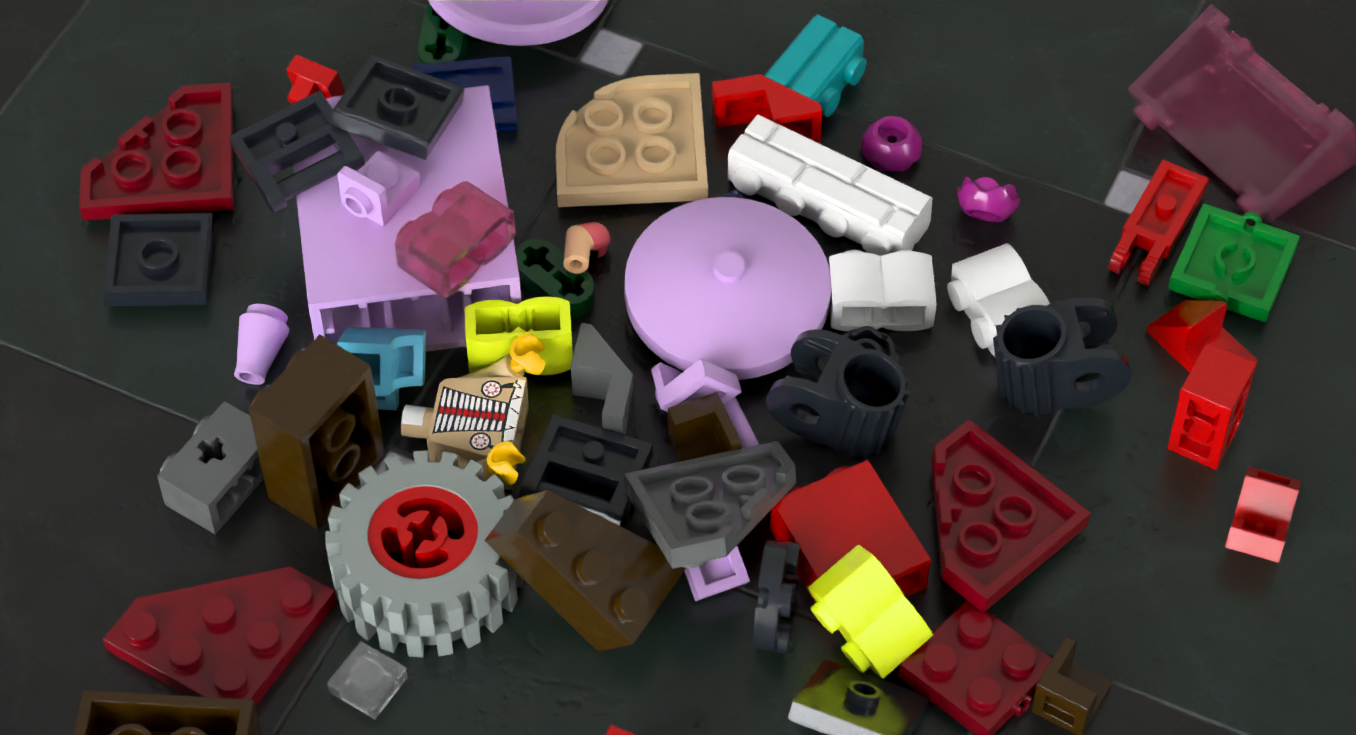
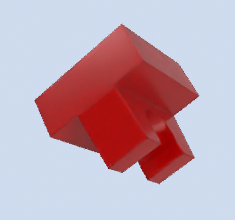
(310, 78)

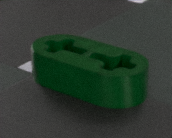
(434, 37)
(550, 281)

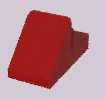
(1188, 328)

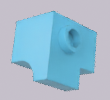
(394, 357)

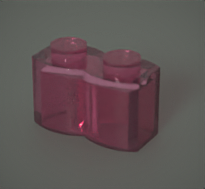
(454, 238)

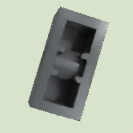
(213, 469)

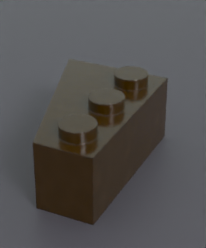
(585, 567)

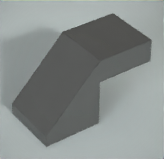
(602, 375)

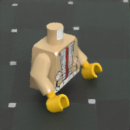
(481, 413)

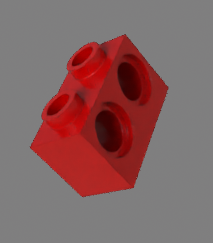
(1211, 405)

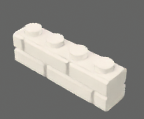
(828, 188)

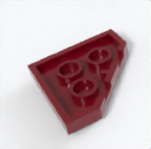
(168, 162)
(995, 515)
(223, 634)

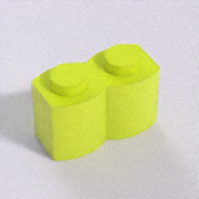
(496, 323)
(869, 612)

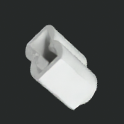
(992, 287)
(882, 291)

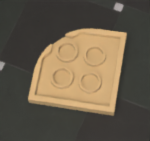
(635, 144)

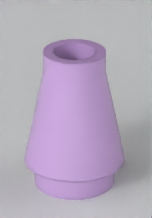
(259, 341)

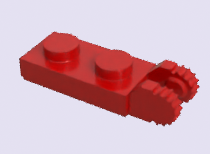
(1159, 218)

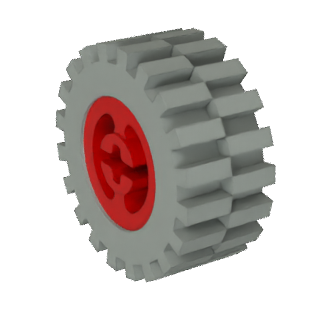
(456, 581)

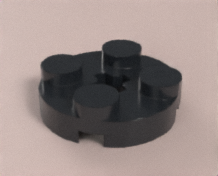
(776, 596)

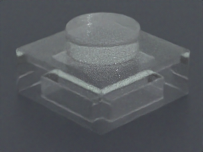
(367, 680)

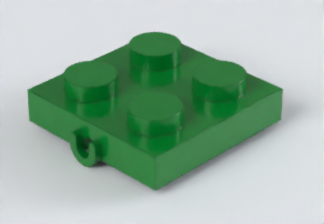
(1234, 262)

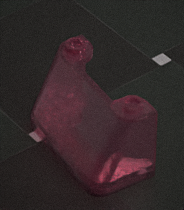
(1243, 118)

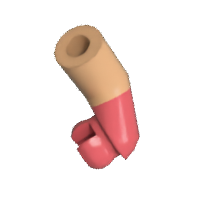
(580, 241)

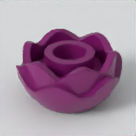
(891, 144)
(987, 199)

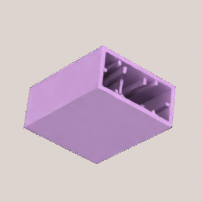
(353, 259)

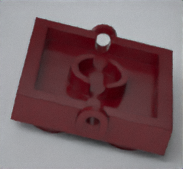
(976, 670)

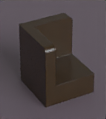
(701, 428)
(1069, 692)

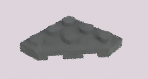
(710, 502)

